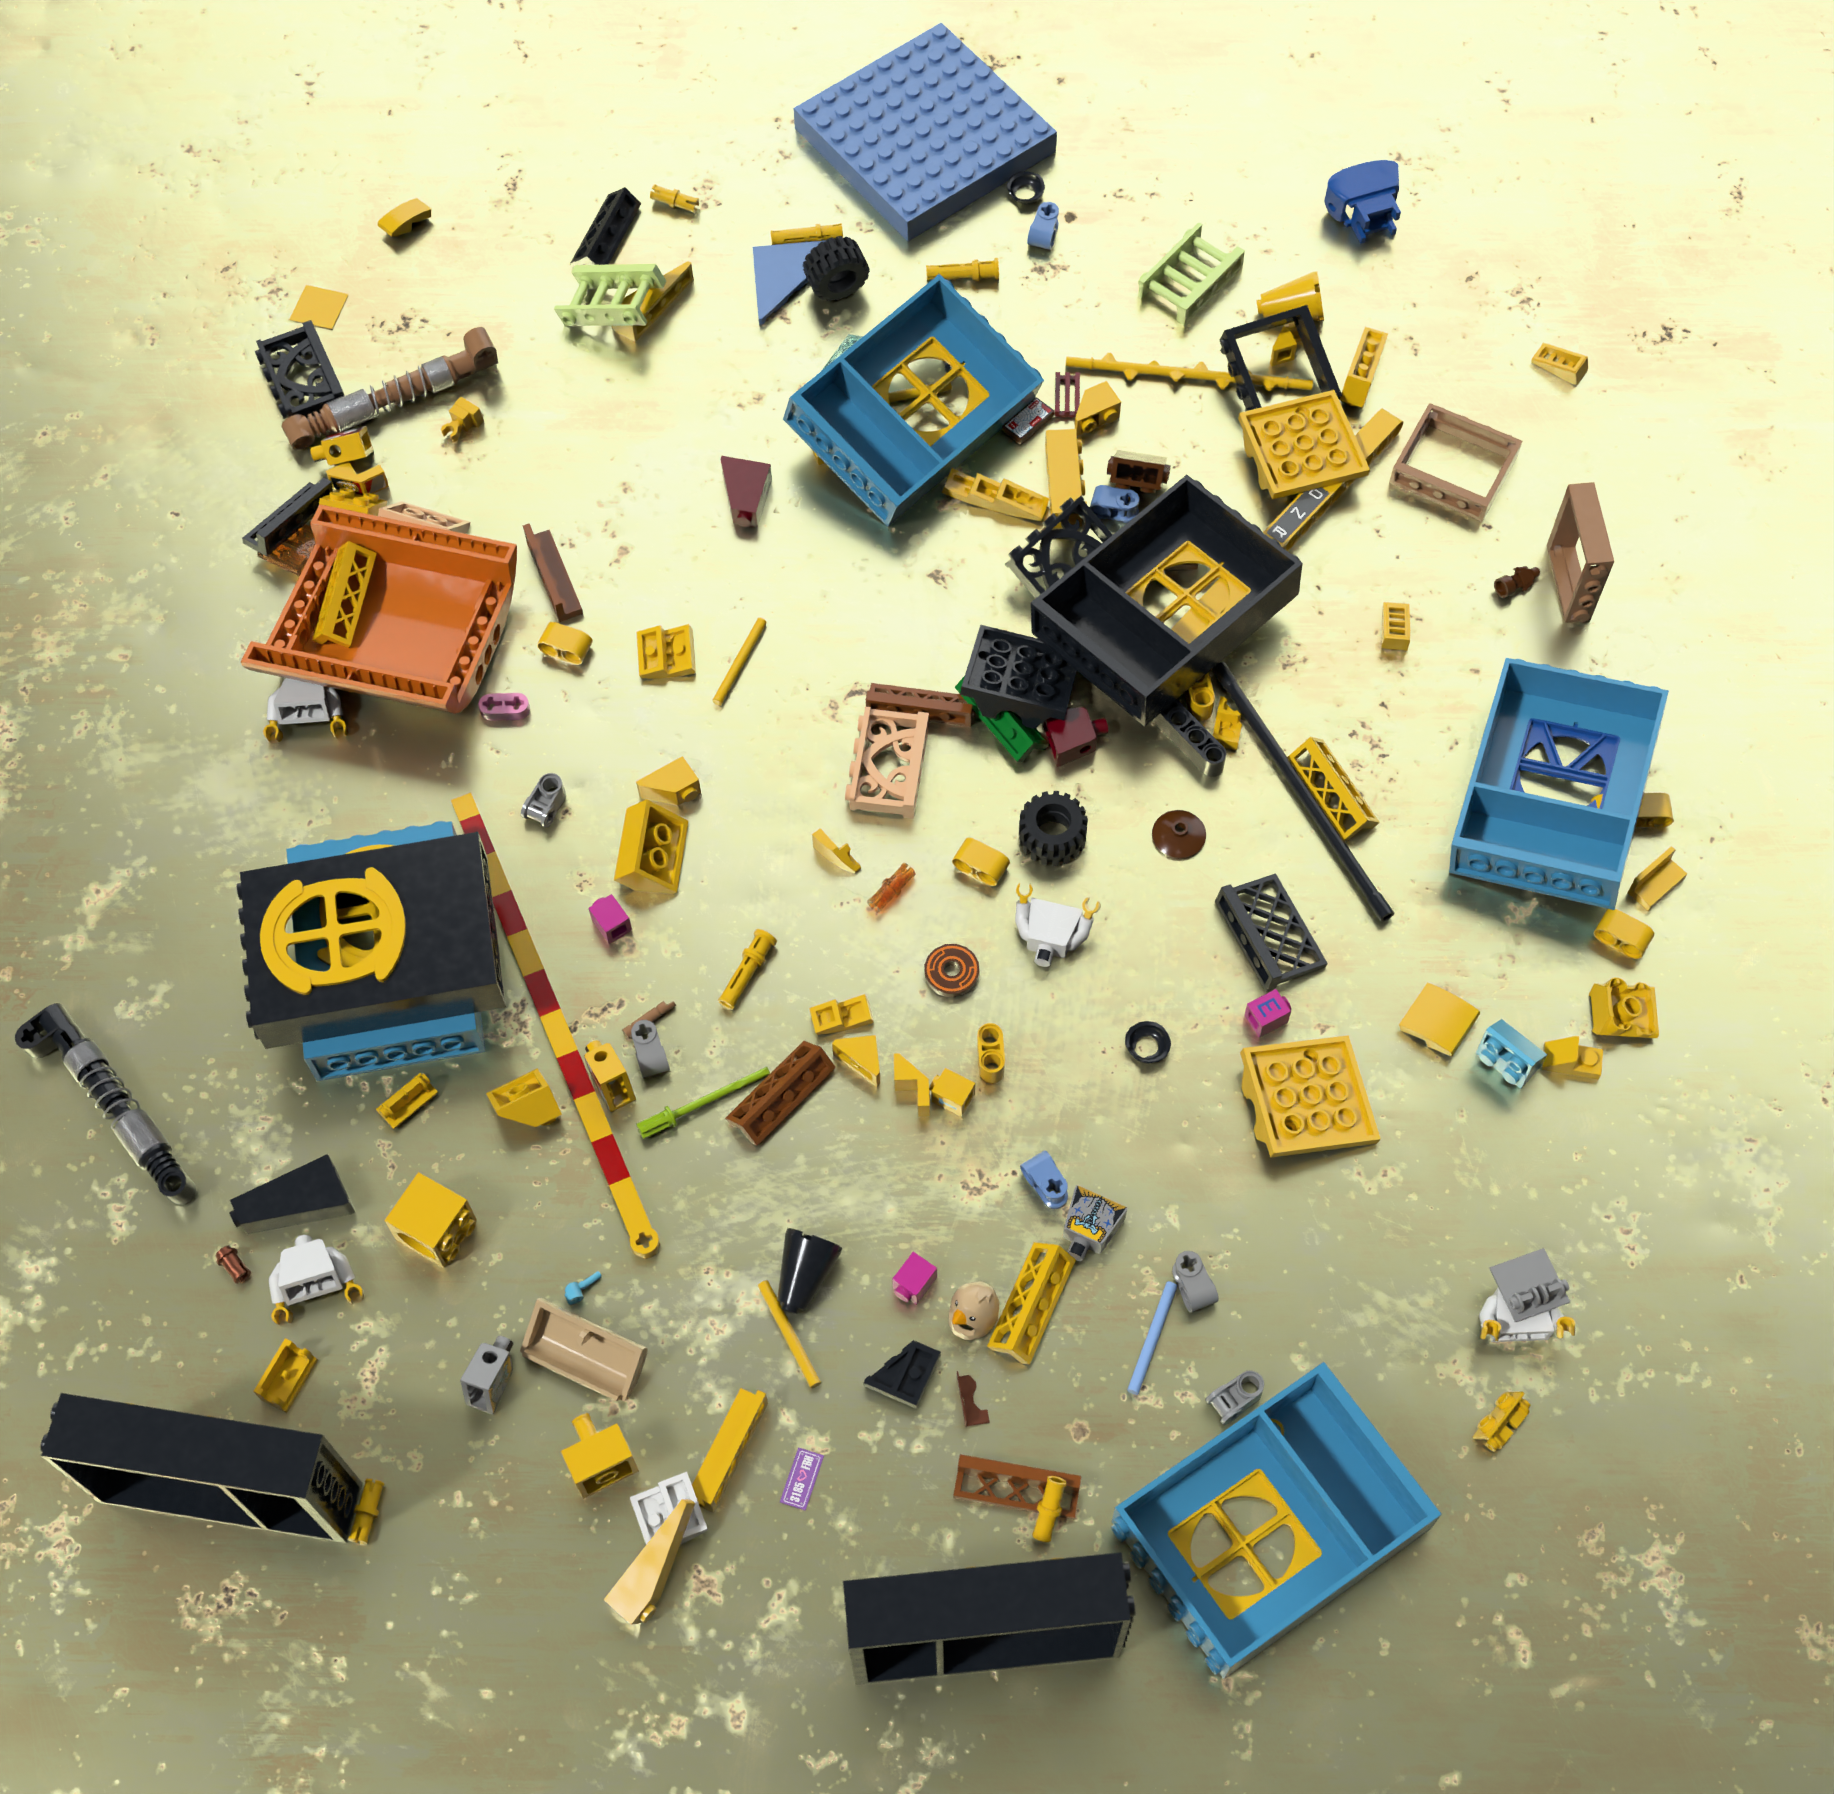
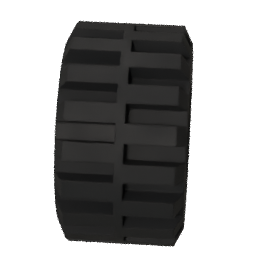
(836, 268)
(1053, 809)

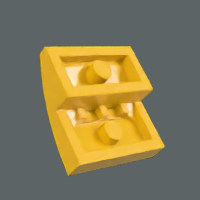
(666, 652)
(1439, 1019)

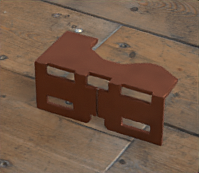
(971, 1412)

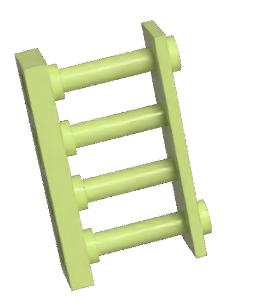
(610, 277)
(1201, 291)

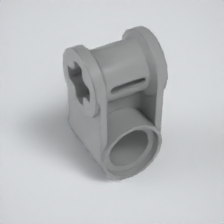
(542, 804)
(649, 1051)
(1195, 1286)
(1232, 1400)

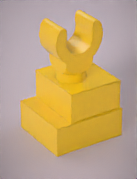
(463, 416)

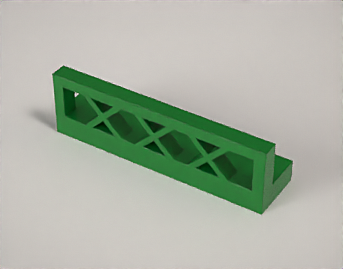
(1009, 731)

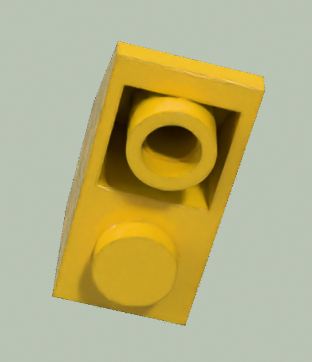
(1097, 408)

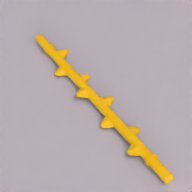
(1200, 372)

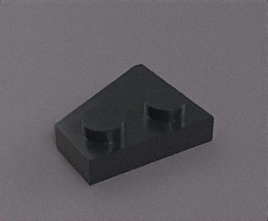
(906, 1375)

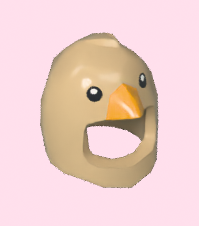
(974, 1306)

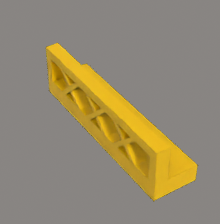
(334, 594)
(1341, 784)
(1037, 1302)
(728, 1448)

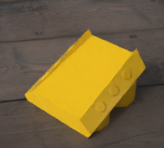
(1624, 1009)

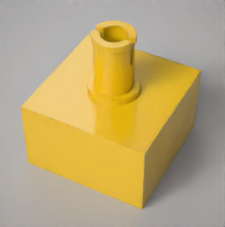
(598, 1458)

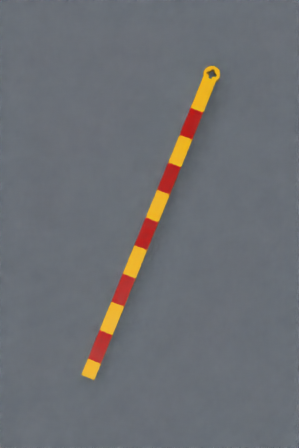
(561, 1039)

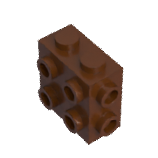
(1138, 470)

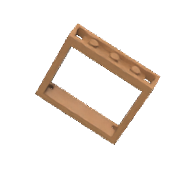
(1444, 491)
(1583, 518)

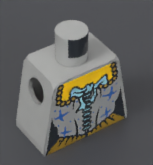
(1091, 1222)
(488, 1375)

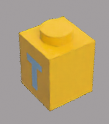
(952, 1091)

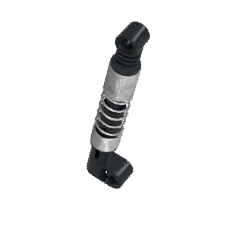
(91, 1067)

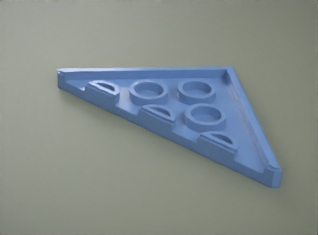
(778, 274)

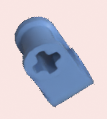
(1044, 227)
(1113, 502)
(1044, 1176)

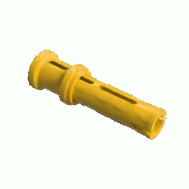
(975, 270)
(752, 958)

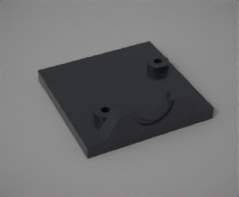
(1017, 676)

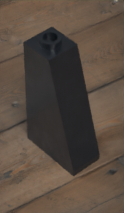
(295, 1198)

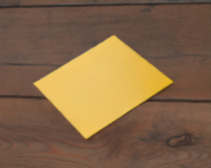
(319, 305)

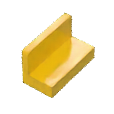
(1657, 880)

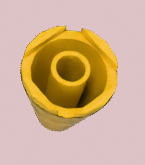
(1292, 295)

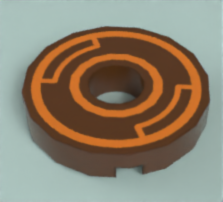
(947, 956)

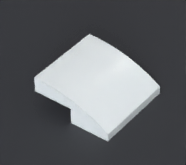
(656, 1504)

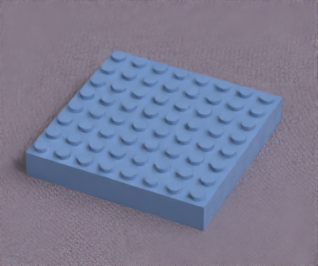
(925, 130)

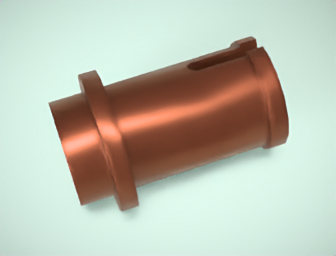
(232, 1263)

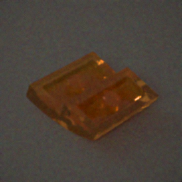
(294, 551)

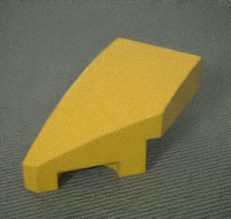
(1227, 725)
(839, 857)

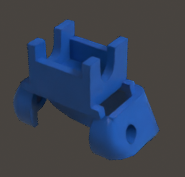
(1372, 193)

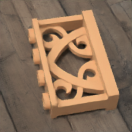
(906, 790)

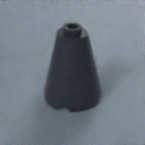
(804, 1268)

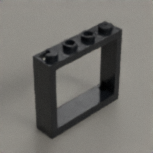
(1311, 342)

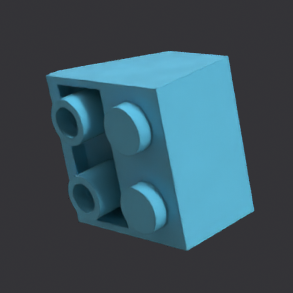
(1510, 1053)

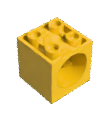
(431, 1220)

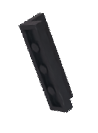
(607, 229)
(287, 518)

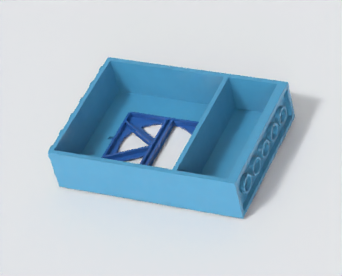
(1543, 840)

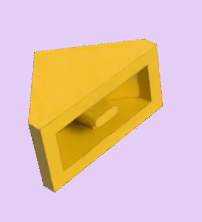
(860, 1055)

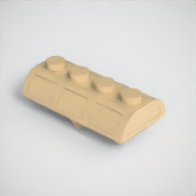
(583, 1351)

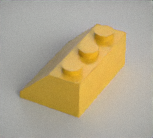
(651, 849)

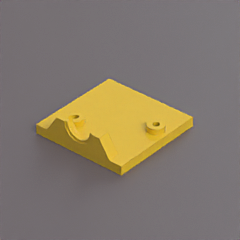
(1302, 444)
(1315, 1098)

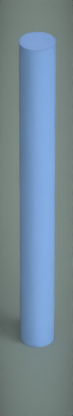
(1152, 1338)

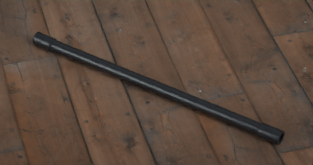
(1374, 898)

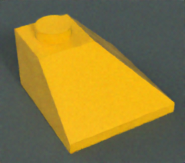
(526, 1100)

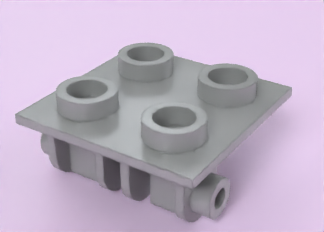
(1530, 1285)

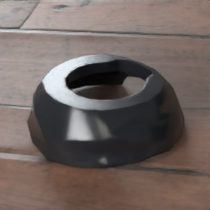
(1026, 179)
(1151, 1030)

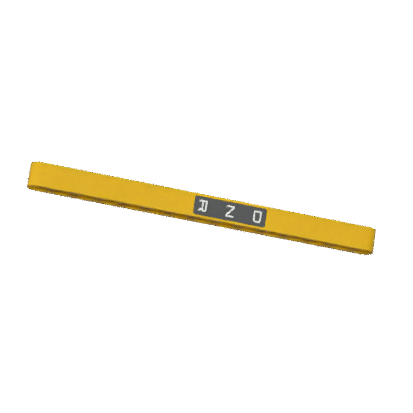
(1302, 512)

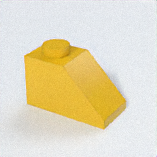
(670, 784)

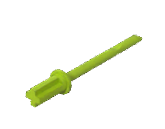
(667, 1117)

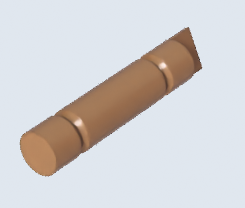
(651, 1016)

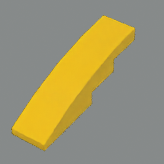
(995, 496)

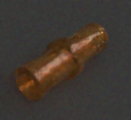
(891, 887)

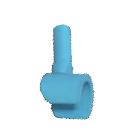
(573, 1290)

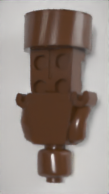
(1522, 578)

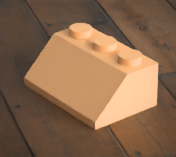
(422, 516)

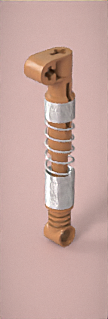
(360, 406)

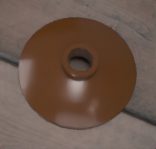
(1179, 844)

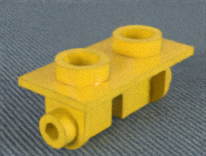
(407, 1100)
(1509, 1409)

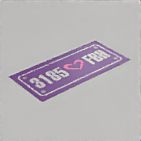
(801, 1478)

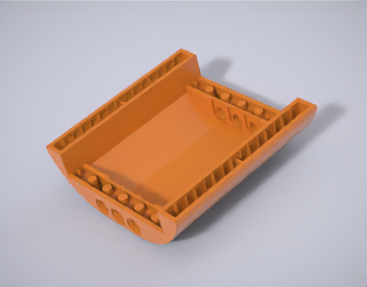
(424, 619)

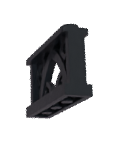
(307, 343)
(1046, 535)

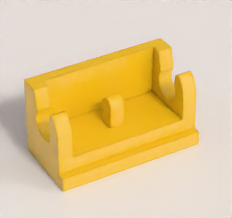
(285, 1375)

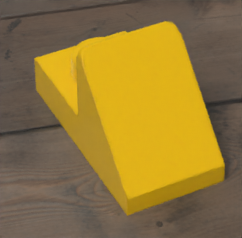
(1570, 1058)

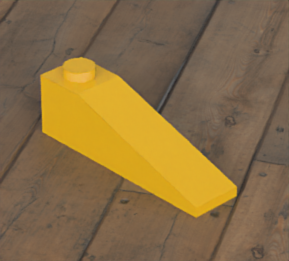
(657, 300)
(1363, 367)
(646, 1577)

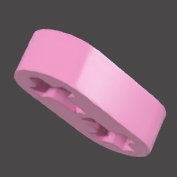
(504, 706)

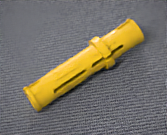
(806, 234)

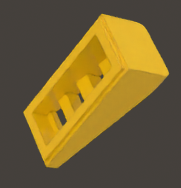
(1572, 373)
(1395, 641)

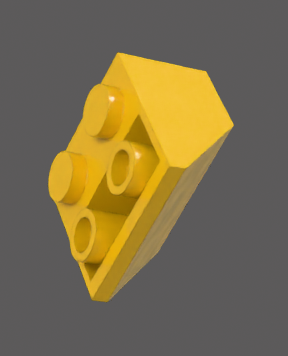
(348, 500)

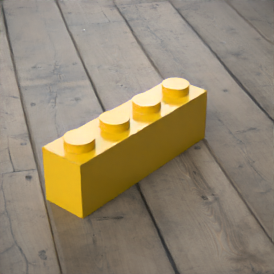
(1064, 470)

